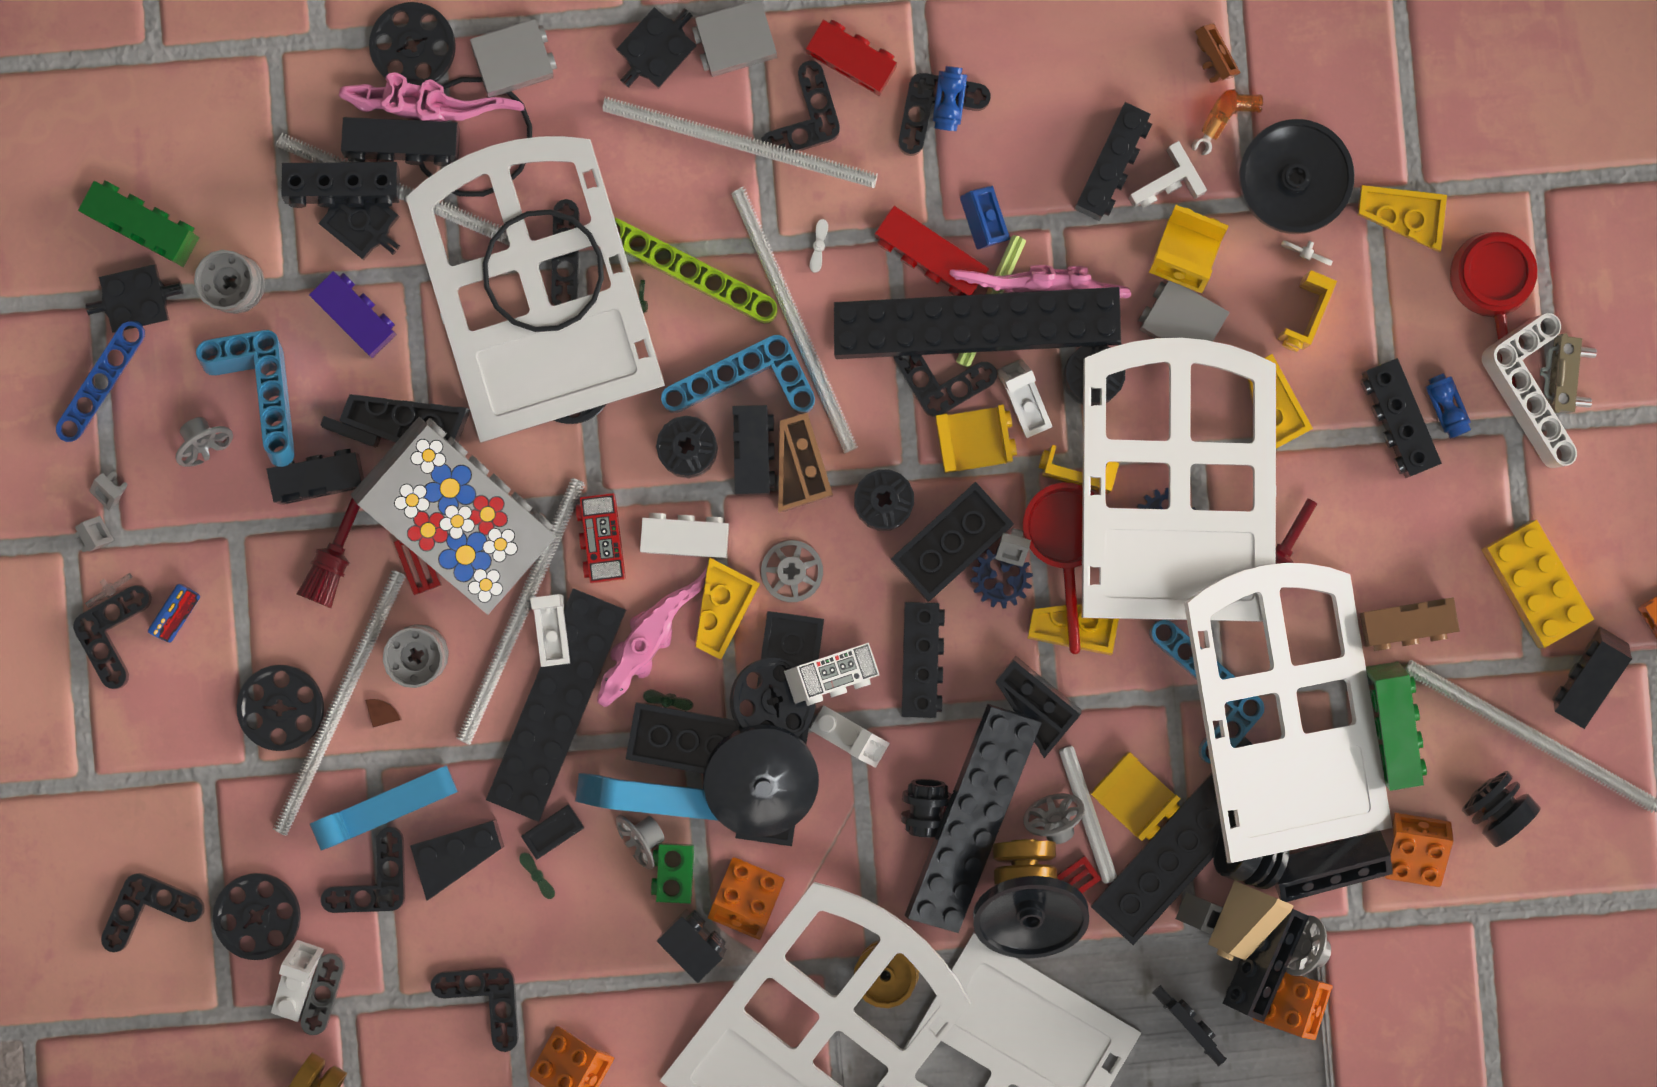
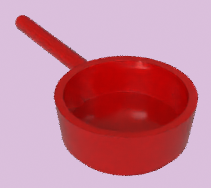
(1494, 276)
(1055, 534)

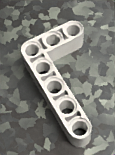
(1527, 388)

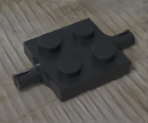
(656, 47)
(361, 227)
(134, 297)
(1185, 1015)

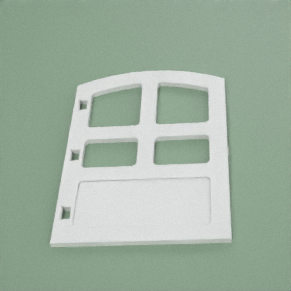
(524, 375)
(1166, 556)
(1303, 784)
(1029, 1026)
(742, 1052)

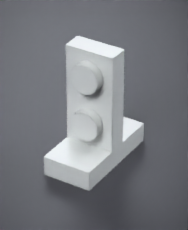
(1172, 180)
(1024, 397)
(551, 629)
(849, 736)
(295, 981)

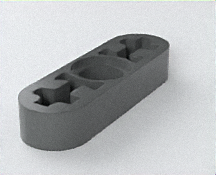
(323, 1016)

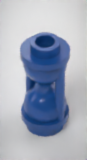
(947, 113)
(1453, 419)

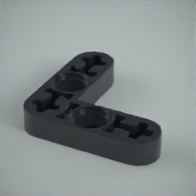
(925, 101)
(812, 125)
(934, 389)
(102, 625)
(384, 882)
(149, 898)
(495, 994)

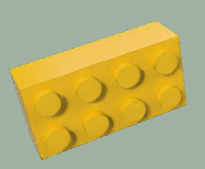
(1537, 584)

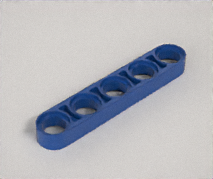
(97, 395)

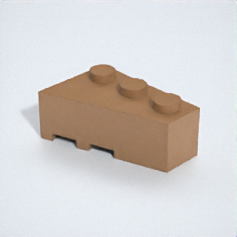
(800, 465)
(1409, 623)

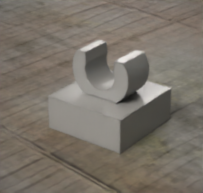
(106, 491)
(93, 534)
(1013, 548)

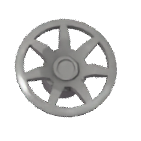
(198, 439)
(791, 571)
(1055, 821)
(643, 835)
(1311, 949)

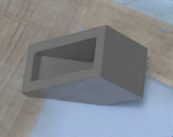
(1199, 913)

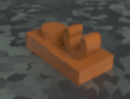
(1212, 43)

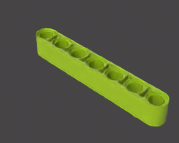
(703, 273)

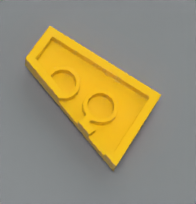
(1406, 212)
(1290, 417)

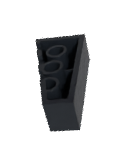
(393, 417)

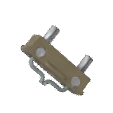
(1565, 373)

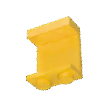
(1188, 248)
(1324, 288)
(975, 439)
(1135, 797)

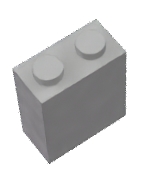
(734, 38)
(513, 58)
(1181, 314)

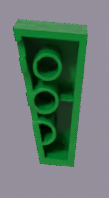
(138, 223)
(1397, 725)

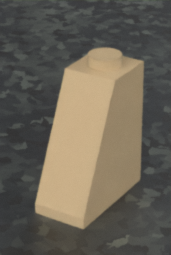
(1246, 921)

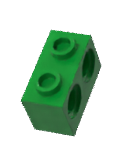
(682, 873)

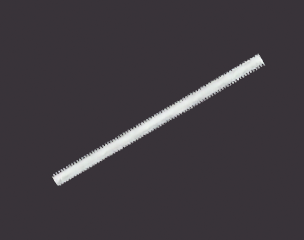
(739, 142)
(439, 209)
(793, 320)
(521, 612)
(338, 705)
(1532, 735)

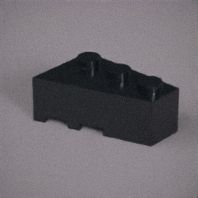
(753, 450)
(315, 477)
(1592, 677)
(1038, 699)
(454, 855)

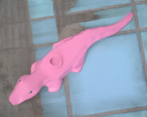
(420, 102)
(1038, 279)
(649, 633)

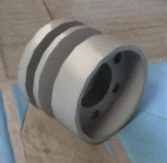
(213, 282)
(411, 672)

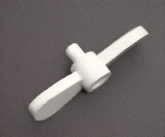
(818, 246)
(1306, 252)

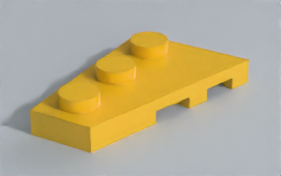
(722, 607)
(1051, 627)

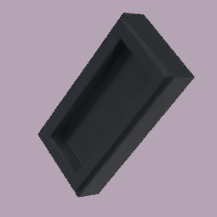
(350, 432)
(552, 831)

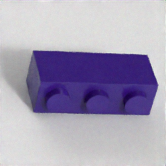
(354, 313)

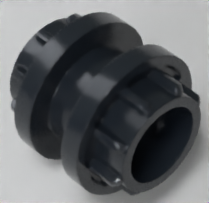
(927, 805)

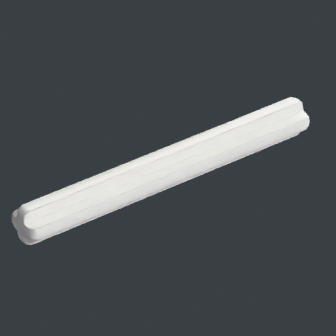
(1089, 818)

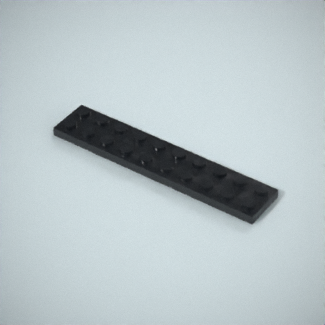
(977, 323)

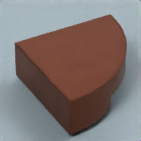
(381, 712)

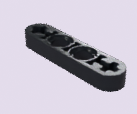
(572, 257)

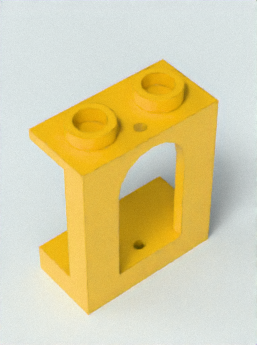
(1072, 476)

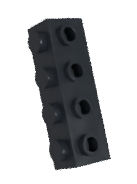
(400, 140)
(1112, 161)
(340, 183)
(1401, 418)
(920, 659)
(1334, 866)
(1262, 972)

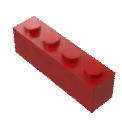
(927, 250)

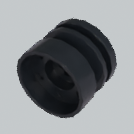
(1074, 377)
(694, 462)
(885, 517)
(1498, 806)
(1260, 871)

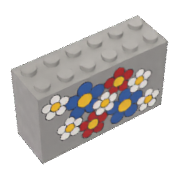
(454, 514)

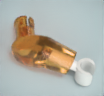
(1221, 113)

